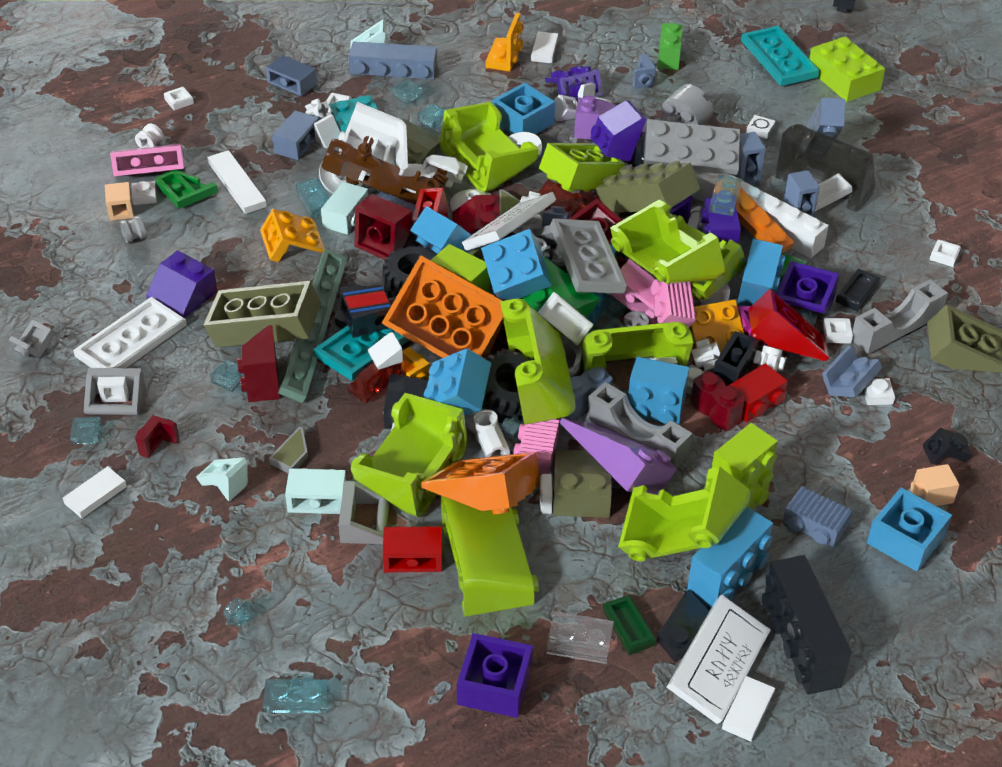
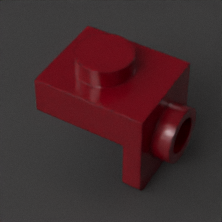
(153, 433)

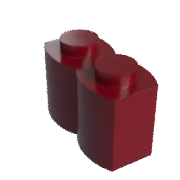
(717, 401)

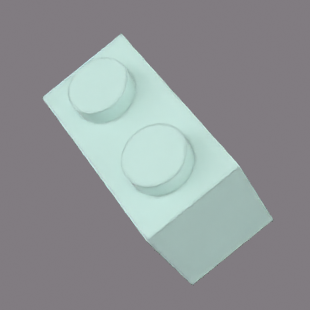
(339, 210)
(314, 491)

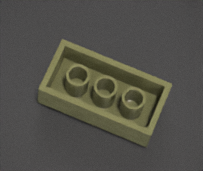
(643, 185)
(246, 311)

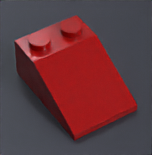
(785, 328)

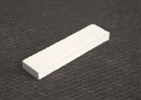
(237, 182)

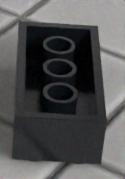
(806, 625)

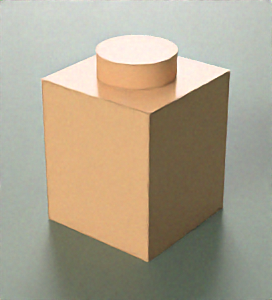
(119, 201)
(935, 485)

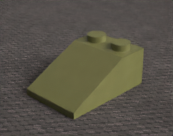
(420, 143)
(964, 341)
(580, 485)

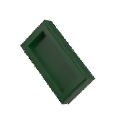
(629, 624)

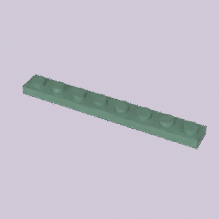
(302, 359)

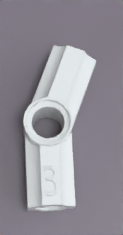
(487, 432)

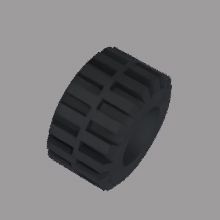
(399, 266)
(496, 398)

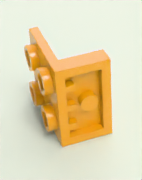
(505, 50)
(286, 228)
(716, 323)

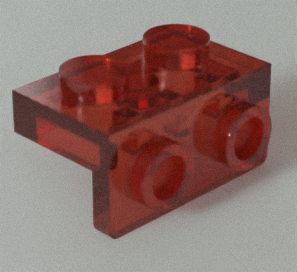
(571, 202)
(372, 381)

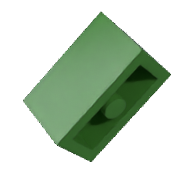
(670, 46)

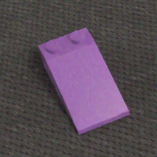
(588, 111)
(622, 457)

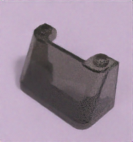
(824, 157)

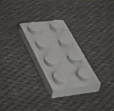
(702, 145)
(588, 256)

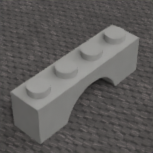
(876, 330)
(612, 410)

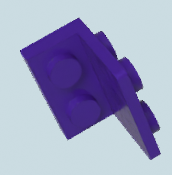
(570, 81)

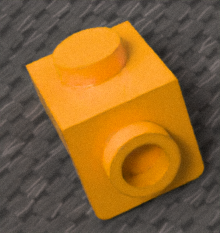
(415, 364)

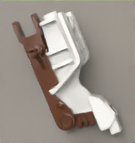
(376, 155)

